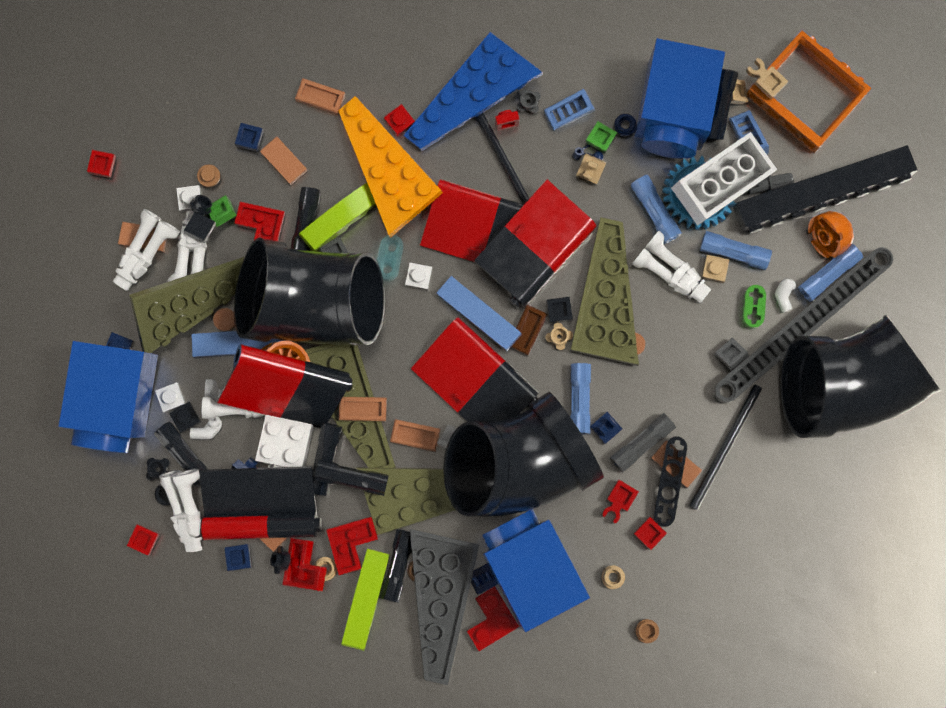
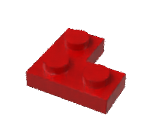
(264, 220)
(344, 540)
(300, 571)
(498, 621)

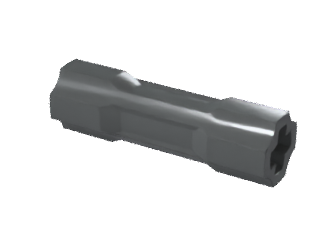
(643, 442)

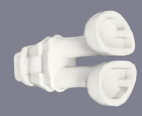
(185, 245)
(135, 263)
(683, 280)
(212, 409)
(186, 519)

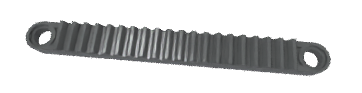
(803, 324)

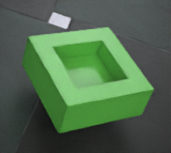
(601, 137)
(222, 211)

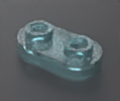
(390, 258)

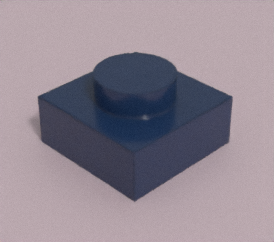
(249, 137)
(119, 341)
(238, 557)

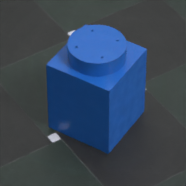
(678, 98)
(107, 396)
(533, 570)

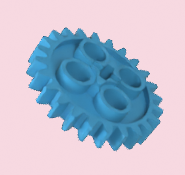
(675, 203)

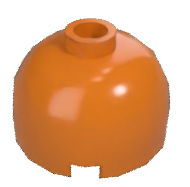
(831, 233)

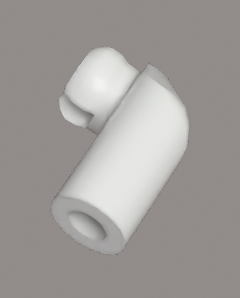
(782, 294)
(208, 431)

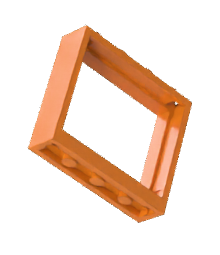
(827, 60)

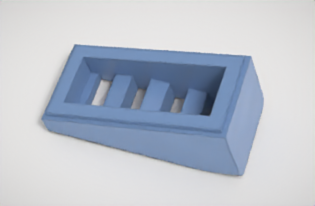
(566, 102)
(747, 116)

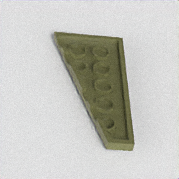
(182, 303)
(606, 309)
(365, 436)
(408, 497)

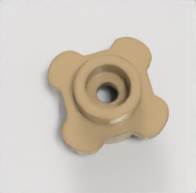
(552, 336)

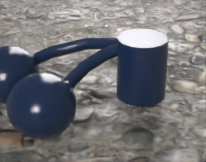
(578, 152)

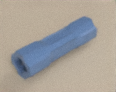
(655, 208)
(719, 245)
(829, 273)
(581, 396)

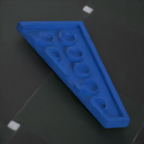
(478, 85)

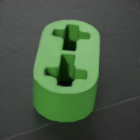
(759, 307)

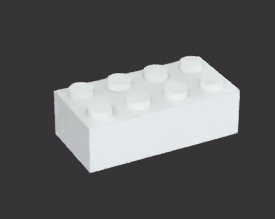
(723, 178)

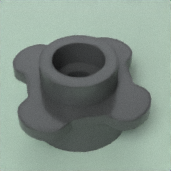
(534, 97)

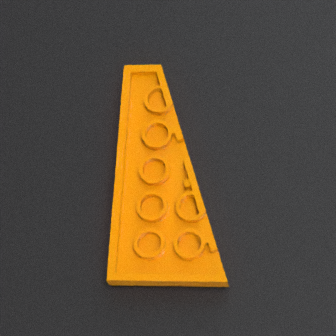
(392, 175)

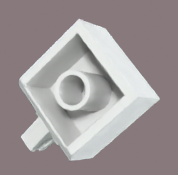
(284, 442)

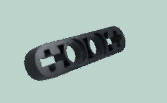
(673, 481)

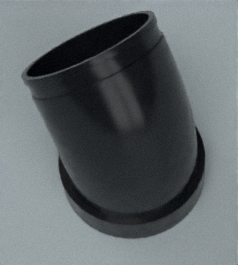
(308, 296)
(851, 381)
(518, 461)

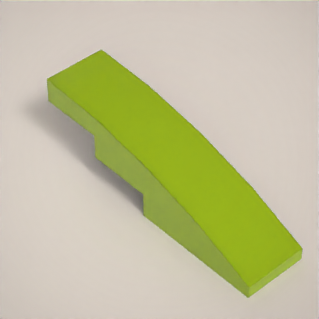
(338, 218)
(365, 600)

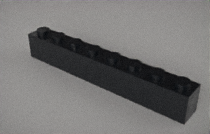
(825, 189)

